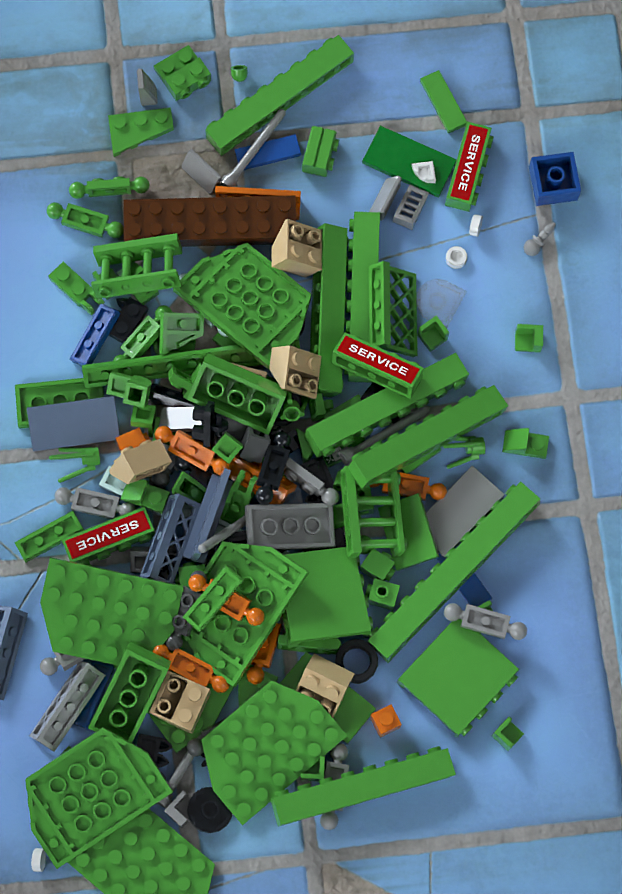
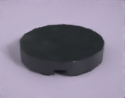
(208, 811)

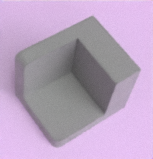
(178, 809)

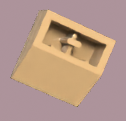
(297, 249)
(296, 370)
(140, 461)
(325, 683)
(180, 702)

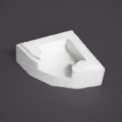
(424, 171)

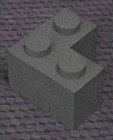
(254, 442)

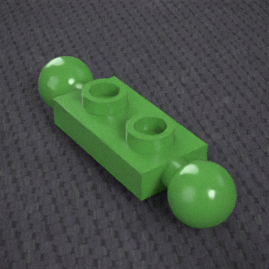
(115, 186)
(85, 220)
(142, 336)

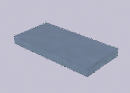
(73, 423)

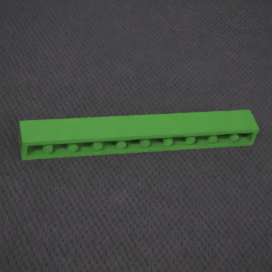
(454, 571)

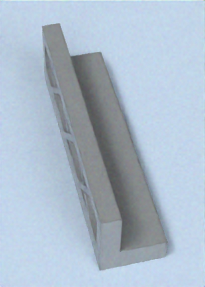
(67, 705)

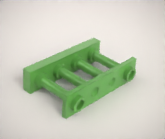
(132, 251)
(353, 523)

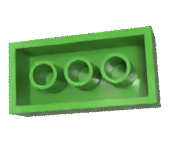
(238, 393)
(130, 692)

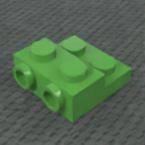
(183, 73)

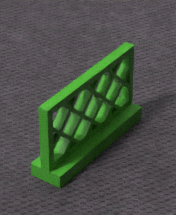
(380, 309)

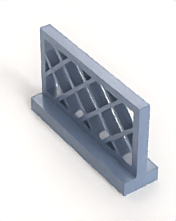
(208, 515)

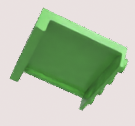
(328, 600)
(459, 677)

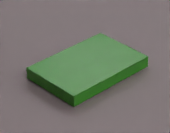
(416, 529)

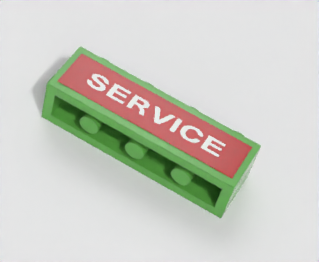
(468, 167)
(377, 365)
(109, 537)

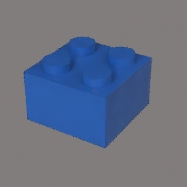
(554, 178)

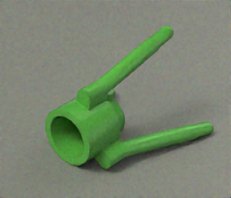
(292, 410)
(473, 446)
(89, 456)

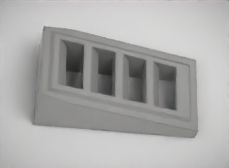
(146, 88)
(407, 221)

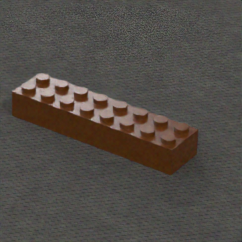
(209, 220)

